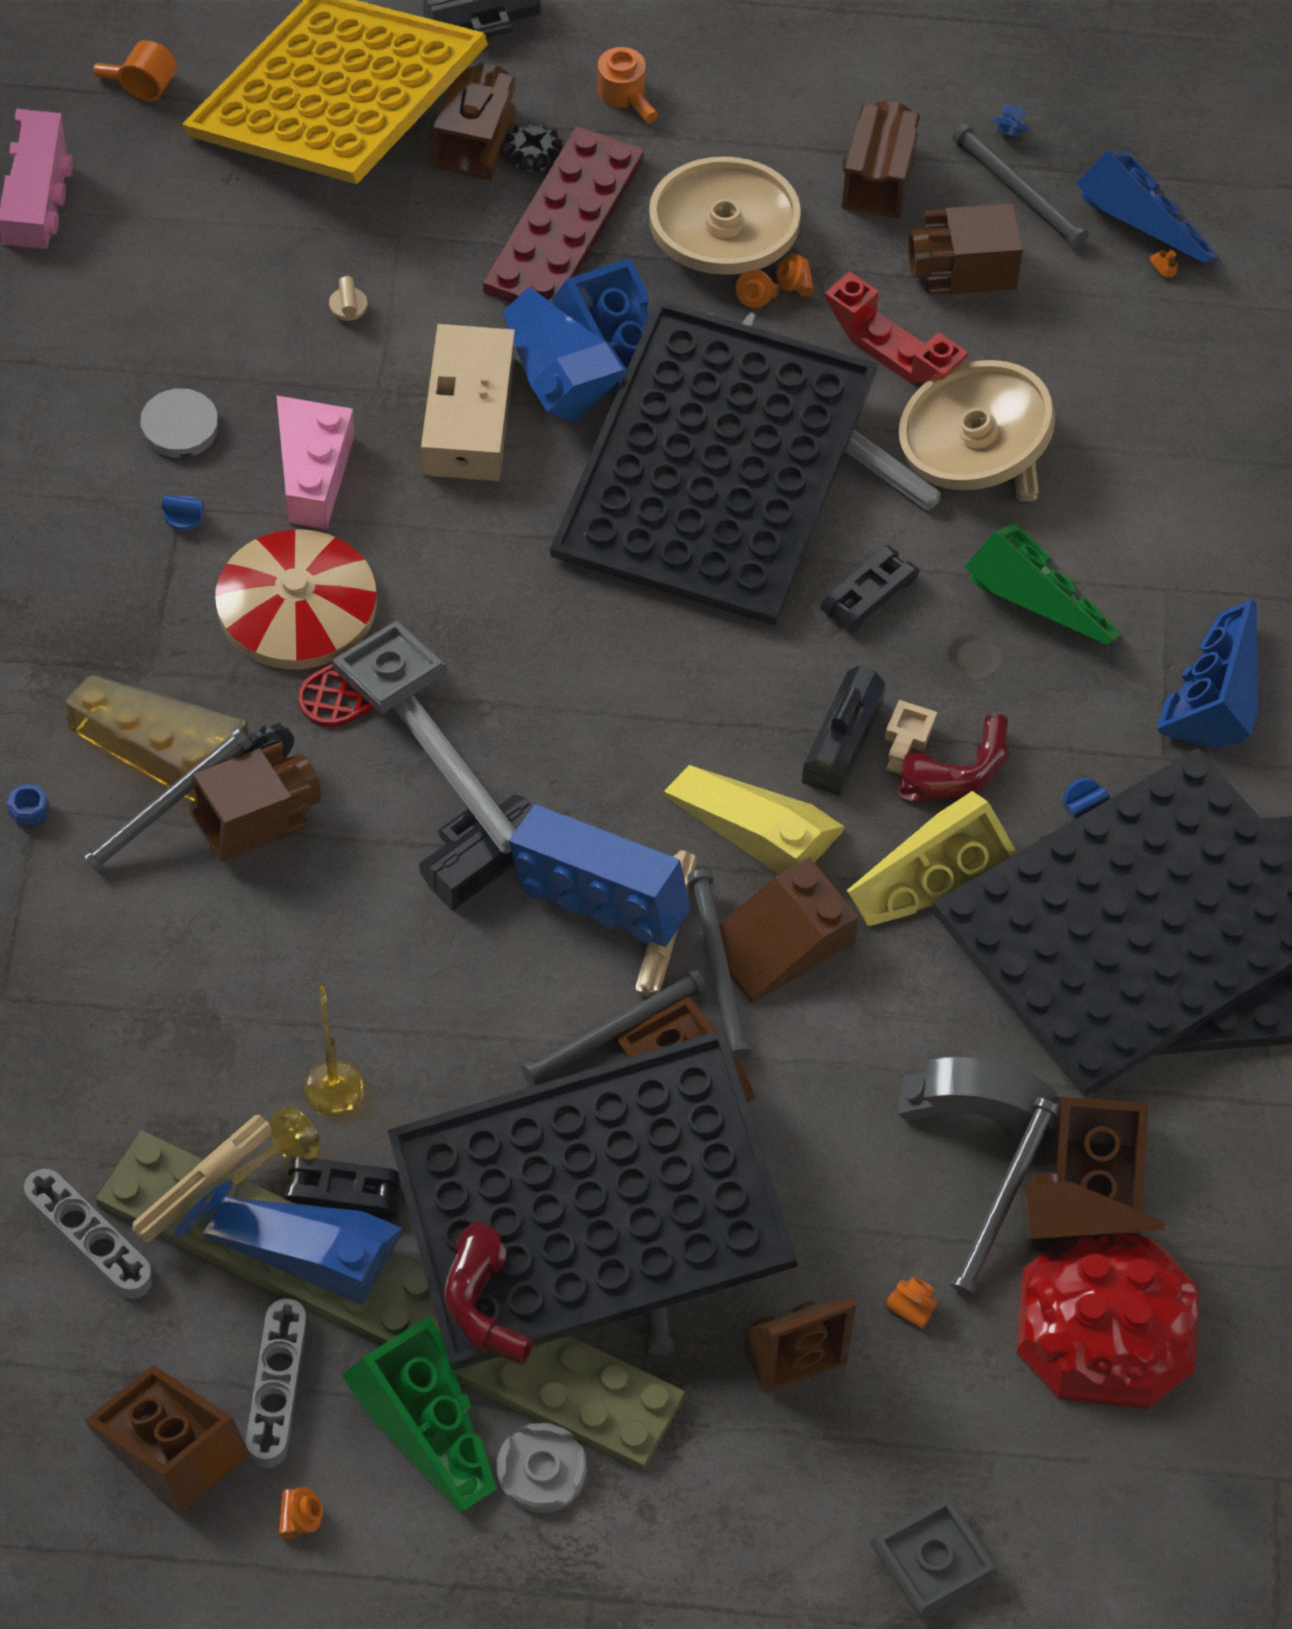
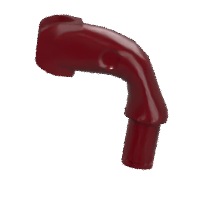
(934, 780)
(477, 1257)

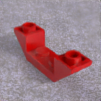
(856, 310)

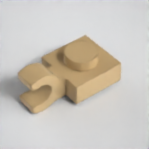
(908, 730)

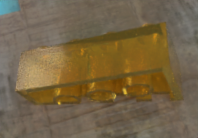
(146, 728)

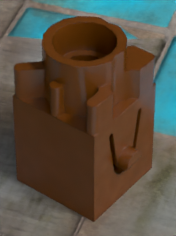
(474, 121)
(880, 159)
(967, 249)
(253, 800)

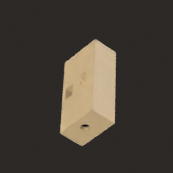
(468, 402)

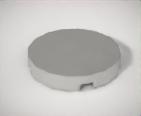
(179, 422)
(541, 1468)

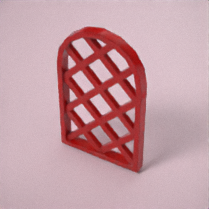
(334, 721)

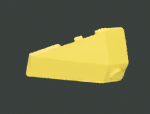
(756, 820)
(933, 861)

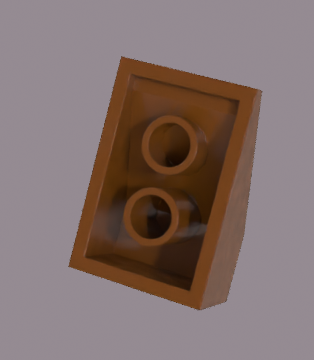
(786, 930)
(672, 1026)
(1103, 1147)
(1067, 1209)
(801, 1342)
(169, 1437)

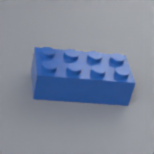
(600, 875)

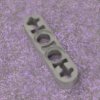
(93, 1229)
(276, 1382)

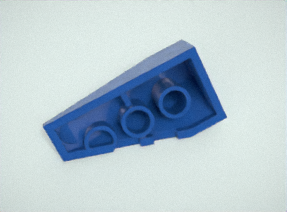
(1129, 193)
(610, 305)
(561, 356)
(1221, 687)
(318, 1244)

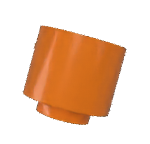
(143, 72)
(623, 81)

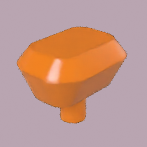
(1165, 263)

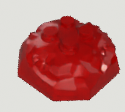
(1108, 1320)

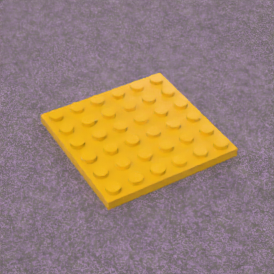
(335, 86)

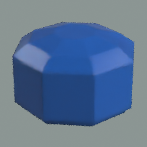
(28, 805)

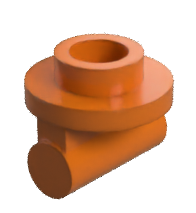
(795, 274)
(756, 289)
(913, 1301)
(299, 1512)

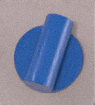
(1011, 120)
(182, 511)
(1083, 796)

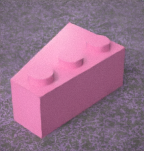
(35, 180)
(314, 457)

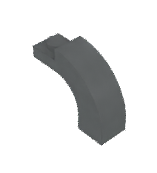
(975, 1088)

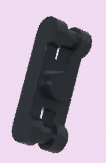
(869, 588)
(343, 1186)

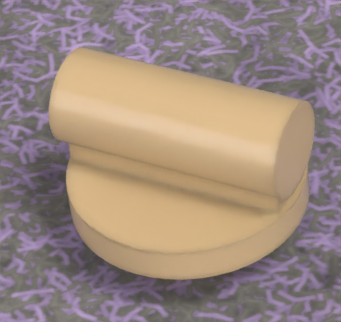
(347, 301)

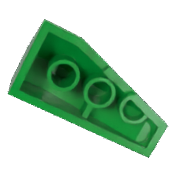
(1019, 571)
(422, 1410)

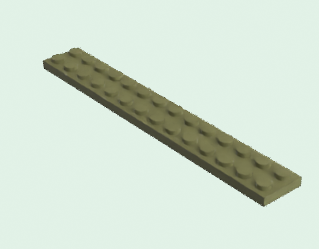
(560, 1384)

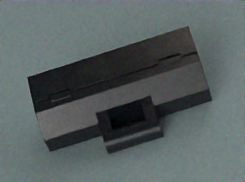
(485, 16)
(844, 730)
(473, 860)

